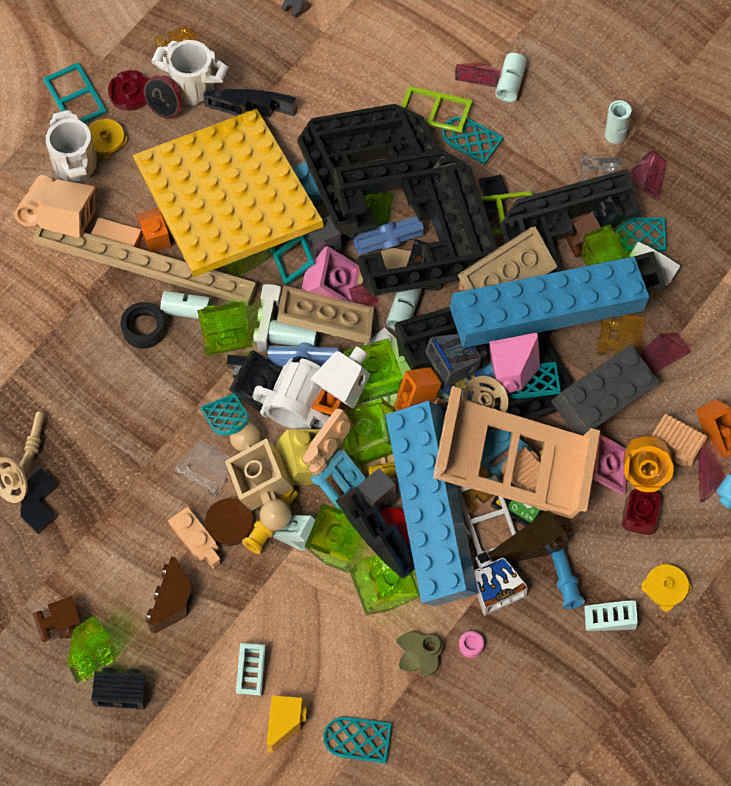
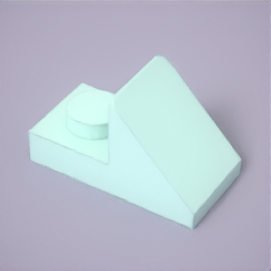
(296, 531)

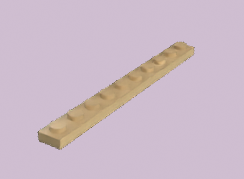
(147, 264)

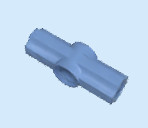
(388, 235)
(281, 354)

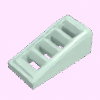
(620, 607)
(253, 648)

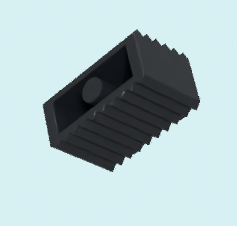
(119, 689)

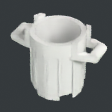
(191, 68)
(70, 148)
(293, 397)

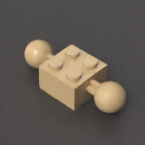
(260, 477)

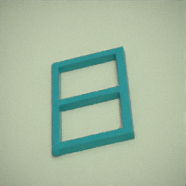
(89, 88)
(277, 253)

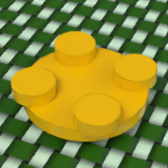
(107, 137)
(666, 586)

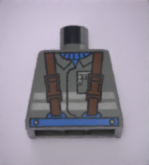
(452, 360)

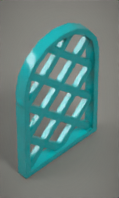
(499, 138)
(662, 248)
(544, 391)
(234, 428)
(351, 738)

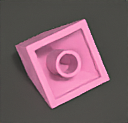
(331, 275)
(515, 360)
(609, 465)

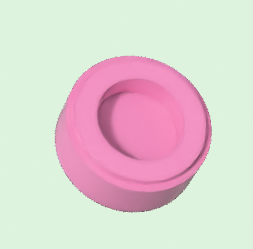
(471, 644)

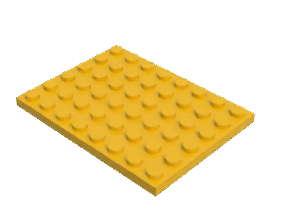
(227, 192)

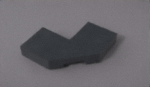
(492, 186)
(33, 512)

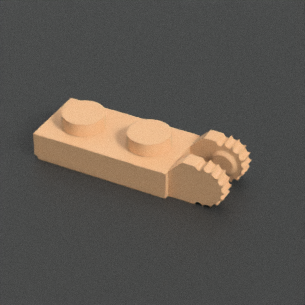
(327, 441)

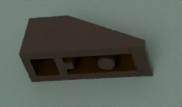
(535, 540)

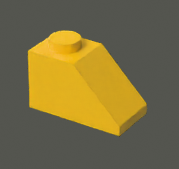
(284, 720)

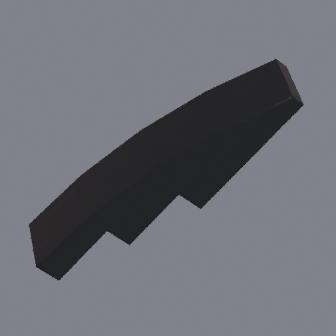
(244, 100)
(380, 537)

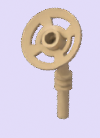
(488, 397)
(14, 475)

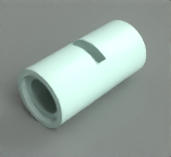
(511, 77)
(617, 121)
(182, 304)
(403, 306)
(290, 335)

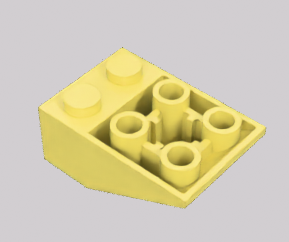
(292, 448)

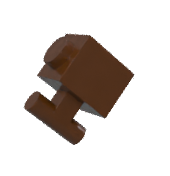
(584, 225)
(63, 618)

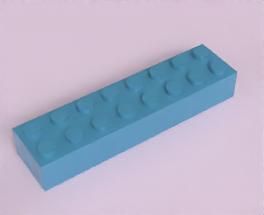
(548, 302)
(430, 507)

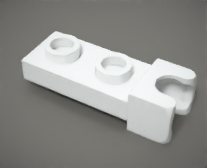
(270, 303)

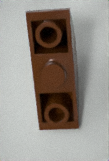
(171, 598)

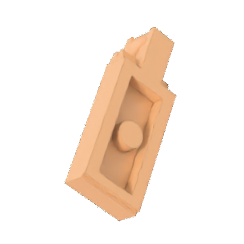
(195, 537)

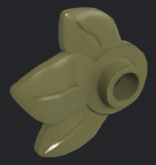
(416, 654)

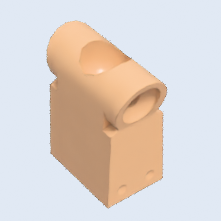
(57, 206)

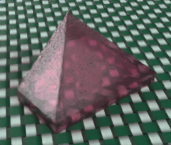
(477, 73)
(649, 173)
(664, 351)
(709, 475)

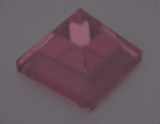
(361, 295)

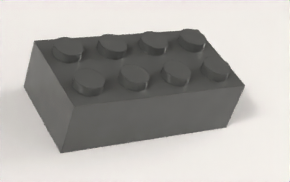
(605, 391)

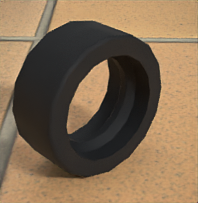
(137, 310)

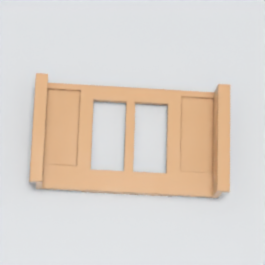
(564, 465)

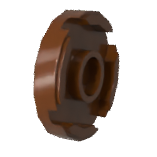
(229, 521)

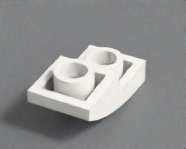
(666, 265)

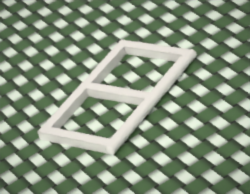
(470, 522)

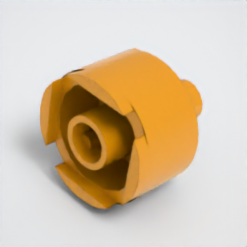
(646, 450)

